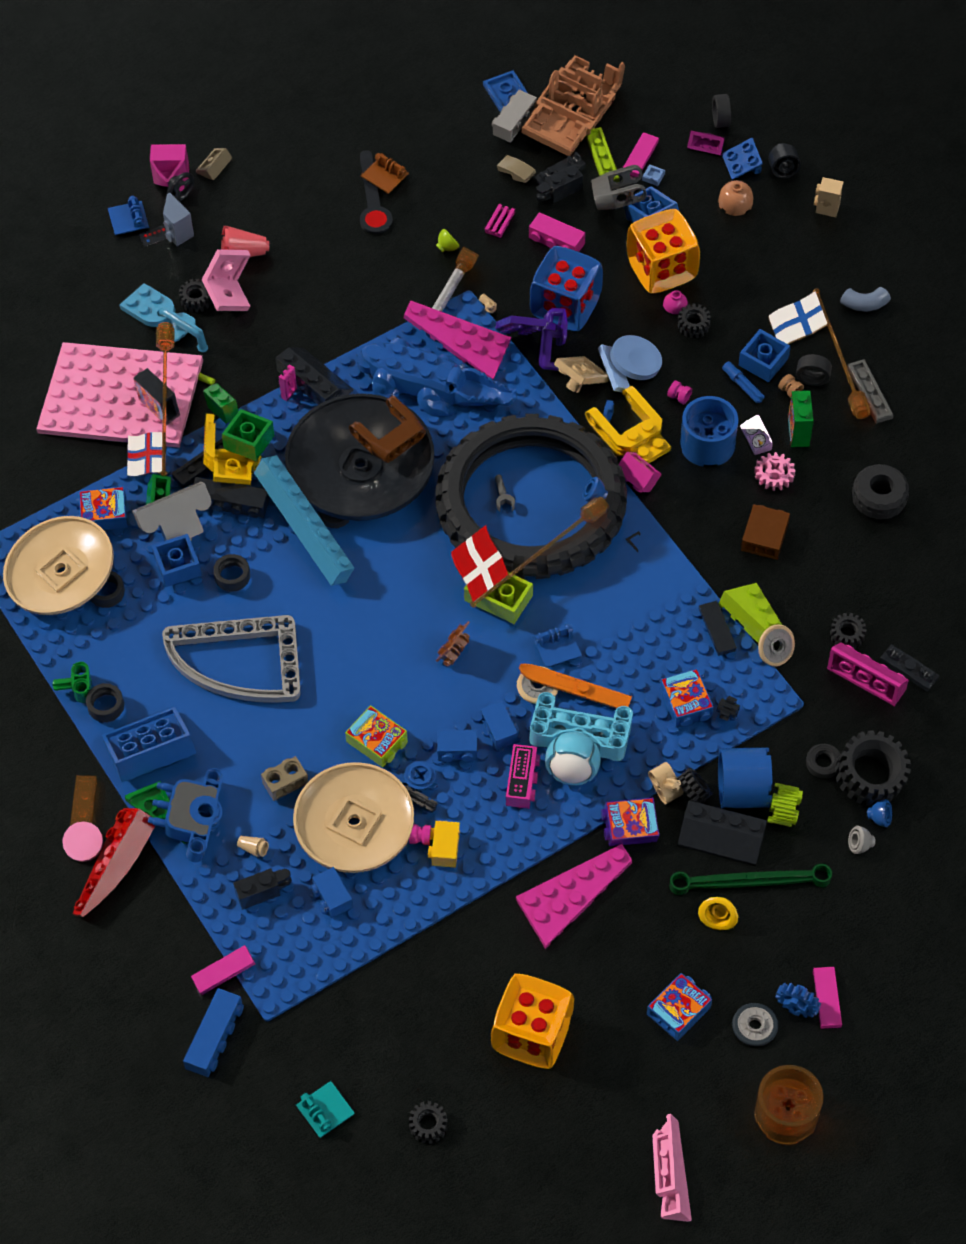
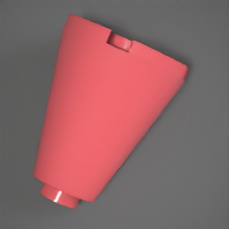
(242, 240)

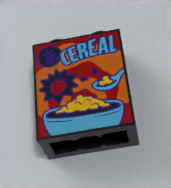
(150, 393)

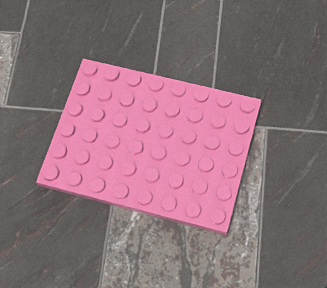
(97, 397)

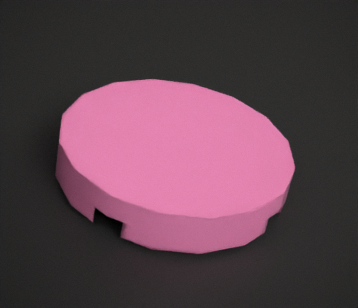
(83, 841)

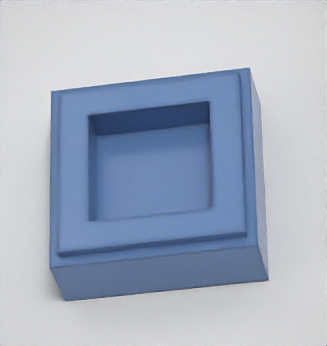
(653, 175)

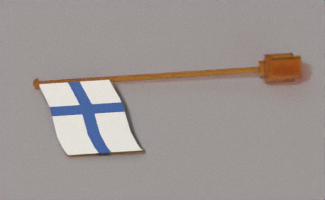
(805, 319)

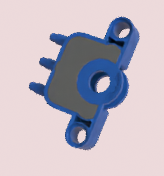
(183, 810)

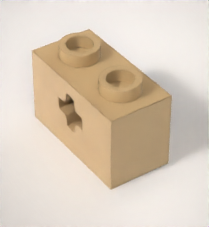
(828, 197)

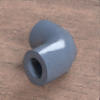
(865, 302)

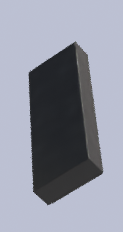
(717, 628)

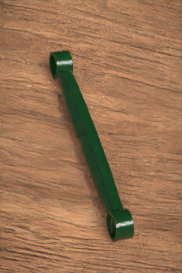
(751, 879)

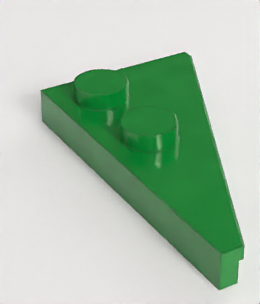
(143, 800)

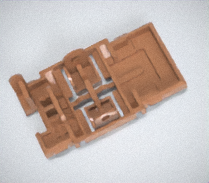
(553, 118)

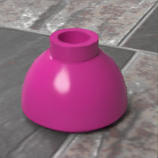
(675, 302)

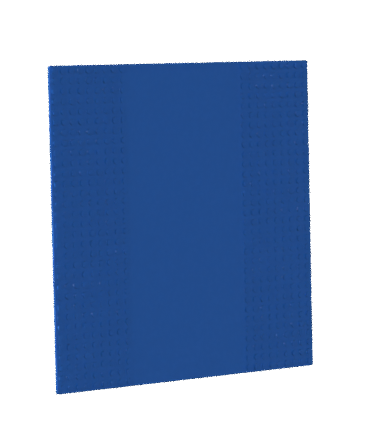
(379, 648)

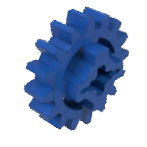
(798, 1000)

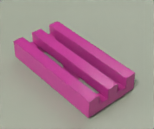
(505, 210)
(288, 381)

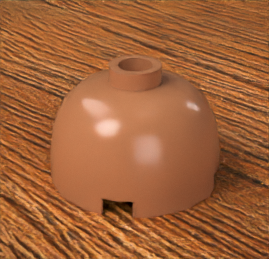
(736, 198)

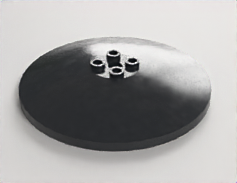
(325, 454)

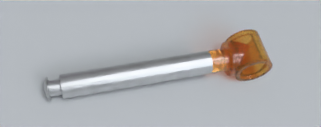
(464, 263)

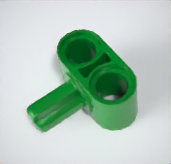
(76, 682)

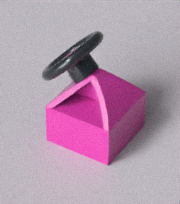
(171, 169)

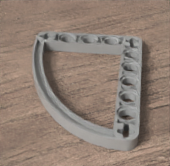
(219, 635)

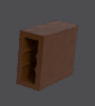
(765, 531)

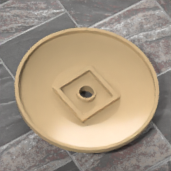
(41, 551)
(348, 793)

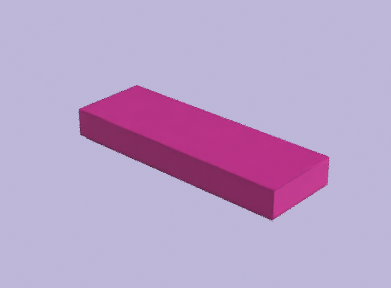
(642, 152)
(223, 970)
(828, 997)

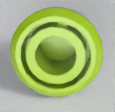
(446, 241)

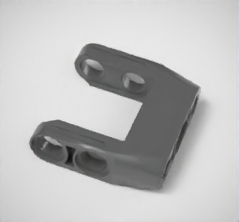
(603, 185)

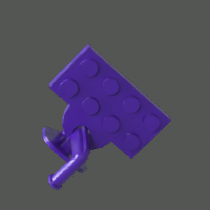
(548, 330)

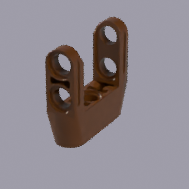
(398, 439)

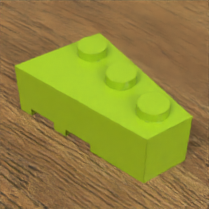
(750, 608)

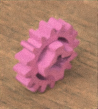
(774, 471)

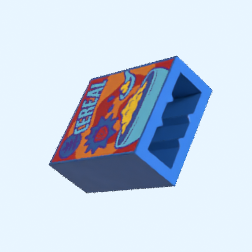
(104, 507)
(686, 698)
(679, 1006)

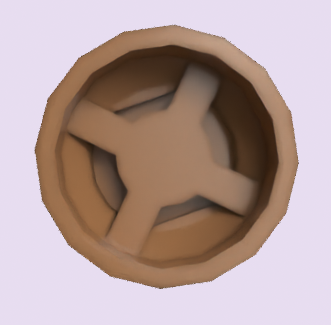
(789, 384)

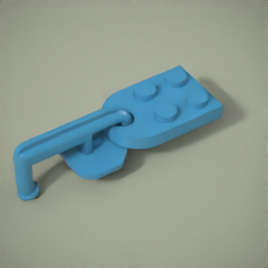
(154, 308)

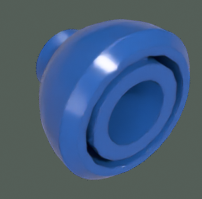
(593, 489)
(881, 813)

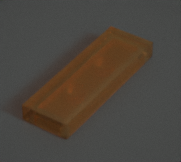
(83, 799)

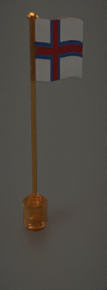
(148, 450)

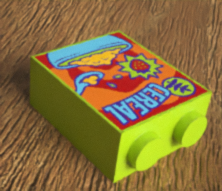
(376, 736)

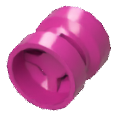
(679, 392)
(420, 834)

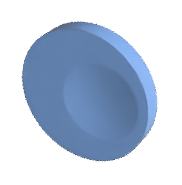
(636, 357)

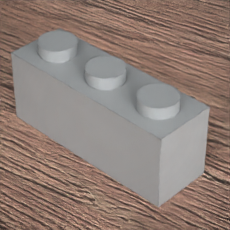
(514, 115)

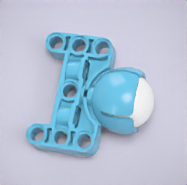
(578, 739)

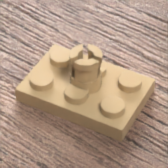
(581, 372)

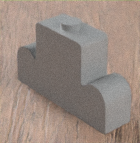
(175, 512)

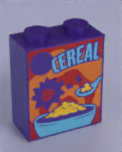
(630, 822)

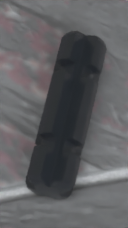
(422, 800)

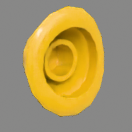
(718, 913)

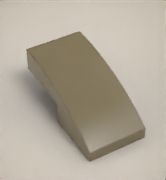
(518, 169)

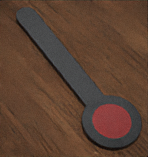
(374, 218)

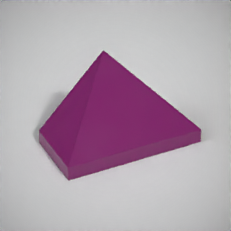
(705, 142)

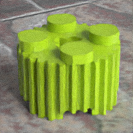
(784, 805)

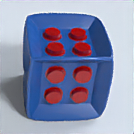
(566, 282)

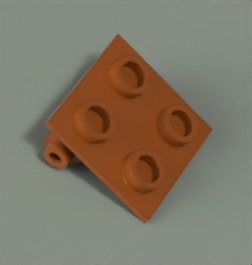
(385, 173)
(456, 643)

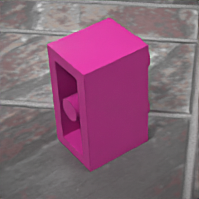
(639, 472)

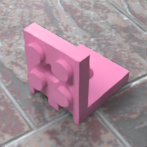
(222, 279)

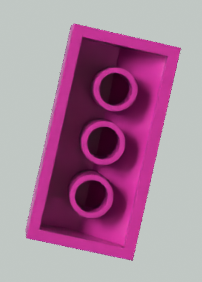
(867, 673)

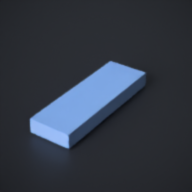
(618, 380)

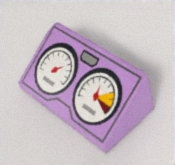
(757, 435)

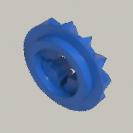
(422, 768)

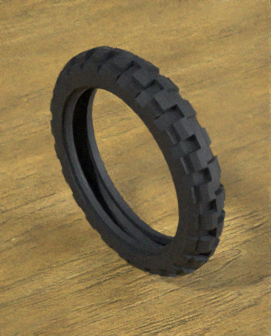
(541, 432)

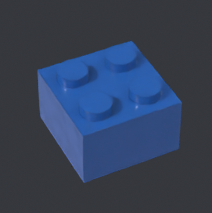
(764, 355)
(176, 560)

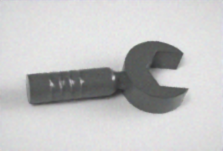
(503, 498)

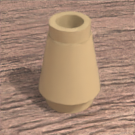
(253, 845)

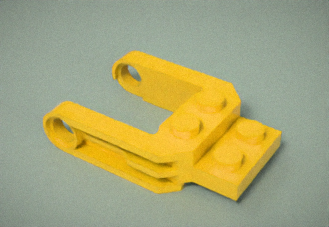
(643, 438)
(224, 464)

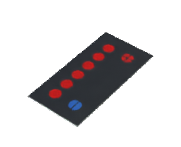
(154, 235)

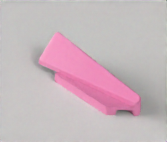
(670, 1172)

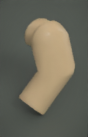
(490, 305)

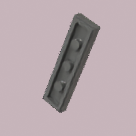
(866, 383)

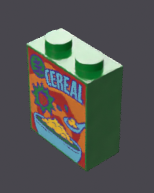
(800, 418)

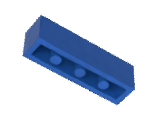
(213, 1032)

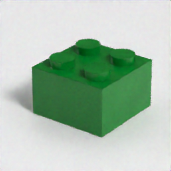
(248, 435)

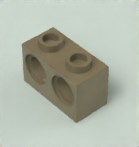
(287, 782)

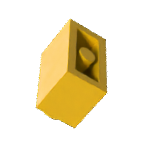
(445, 843)

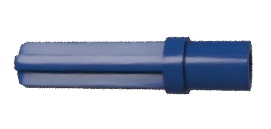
(738, 377)

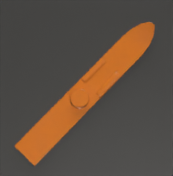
(574, 686)

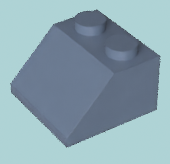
(177, 221)

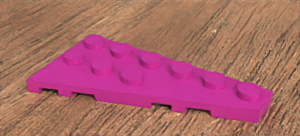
(563, 898)

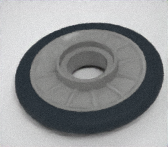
(752, 1036)

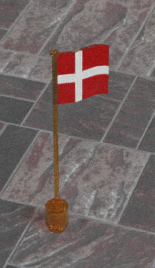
(483, 565)

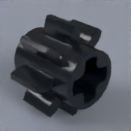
(728, 708)

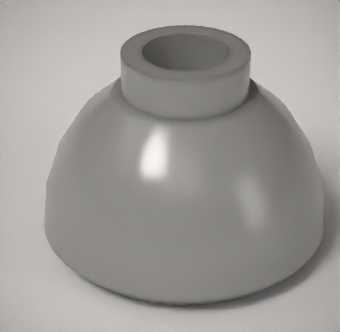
(860, 840)

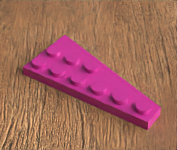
(465, 340)

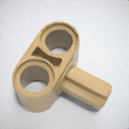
(665, 783)

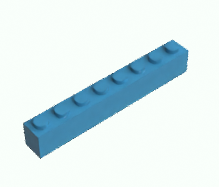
(304, 520)

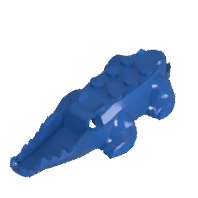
(415, 372)

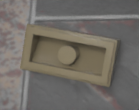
(214, 163)

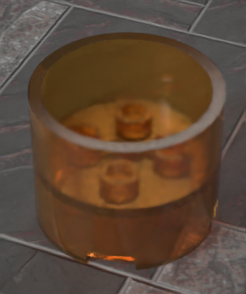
(792, 1088)

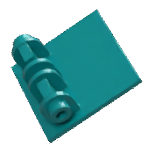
(325, 1109)

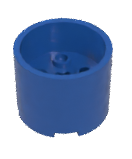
(709, 431)
(744, 778)

